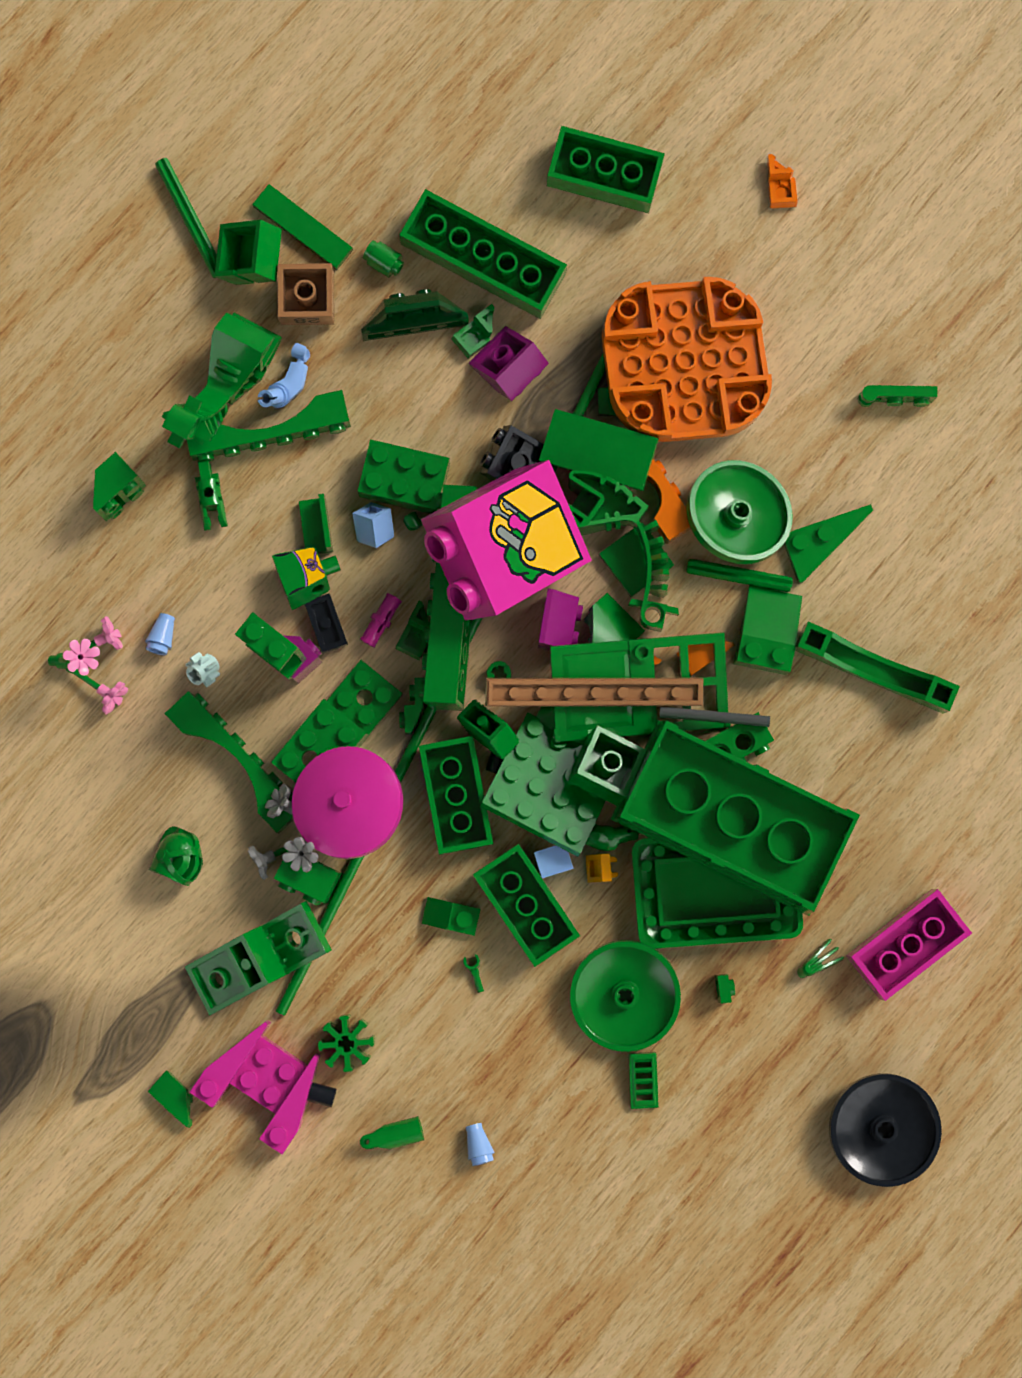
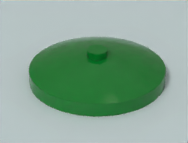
(739, 512)
(625, 995)

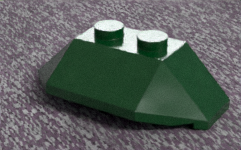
(413, 315)

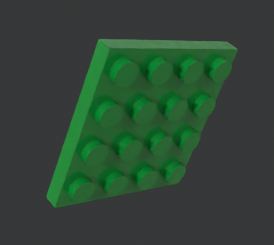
(535, 789)

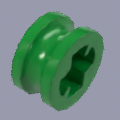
(507, 671)

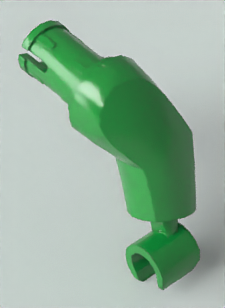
(607, 838)

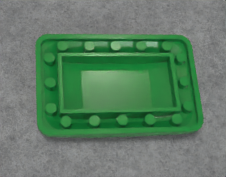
(694, 905)

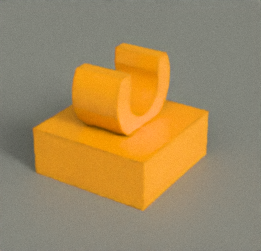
(599, 868)

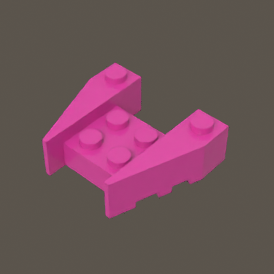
(268, 1077)

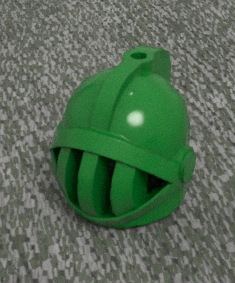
(178, 856)

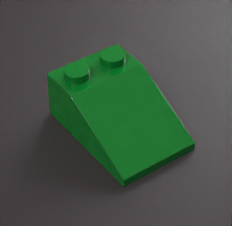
(768, 630)

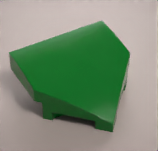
(611, 622)

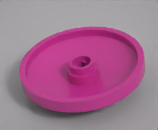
(347, 802)

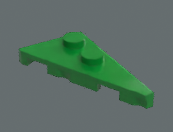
(814, 543)

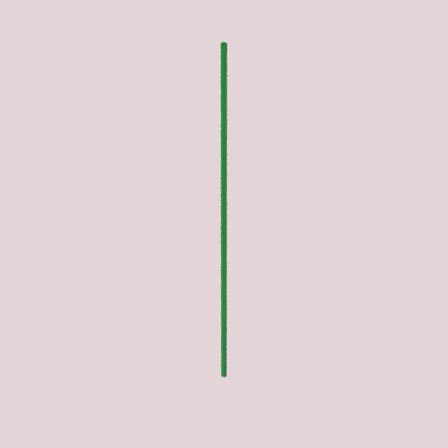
(410, 752)

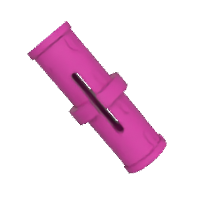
(380, 620)

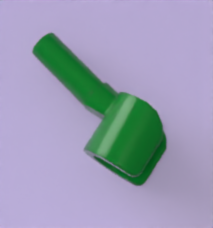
(412, 521)
(475, 973)

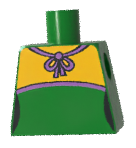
(304, 574)

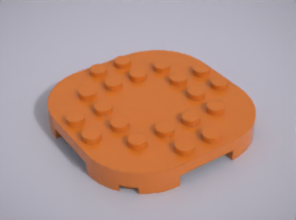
(686, 359)

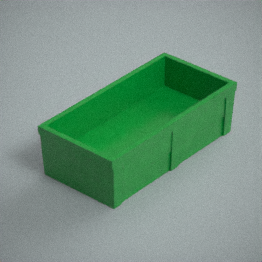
(735, 818)

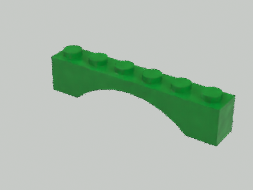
(323, 414)
(868, 666)
(194, 719)

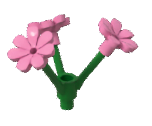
(81, 657)

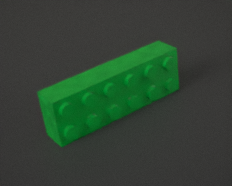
(483, 254)

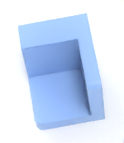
(373, 525)
(552, 861)

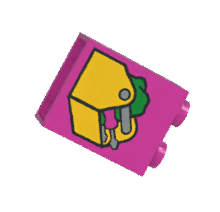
(505, 541)

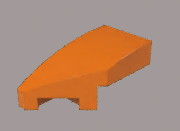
(781, 185)
(702, 655)

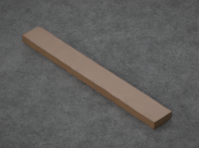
(594, 692)

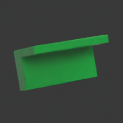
(316, 524)

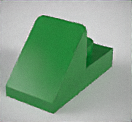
(451, 916)

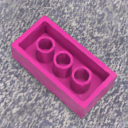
(909, 944)

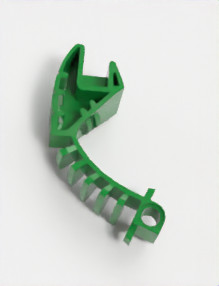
(236, 364)
(608, 505)

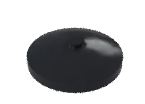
(885, 1129)

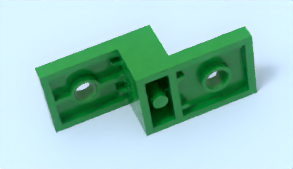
(340, 719)
(258, 958)

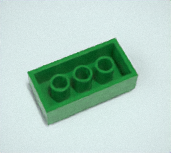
(605, 169)
(455, 795)
(526, 905)

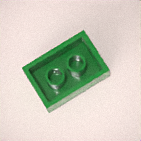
(403, 476)

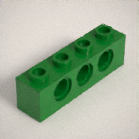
(758, 738)

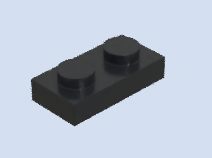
(326, 623)

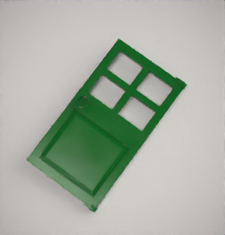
(629, 660)

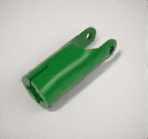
(395, 1134)

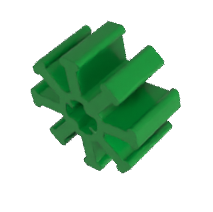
(340, 1049)

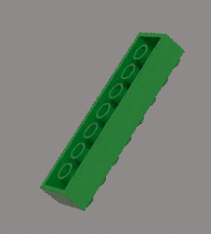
(447, 636)

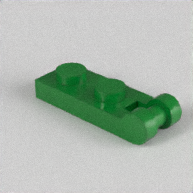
(896, 395)

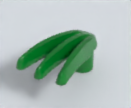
(814, 965)

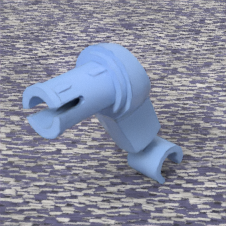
(288, 388)

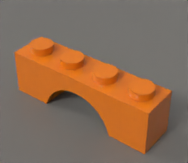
(672, 512)

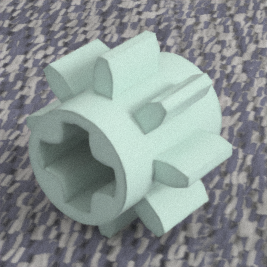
(202, 669)

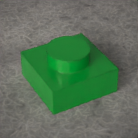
(725, 988)

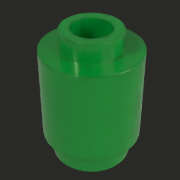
(383, 258)

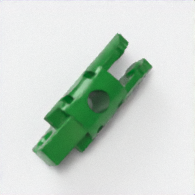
(205, 484)

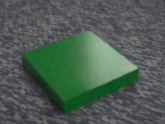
(628, 563)

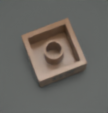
(306, 294)

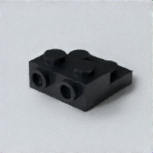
(510, 451)

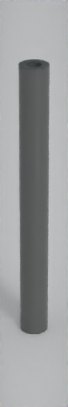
(714, 716)

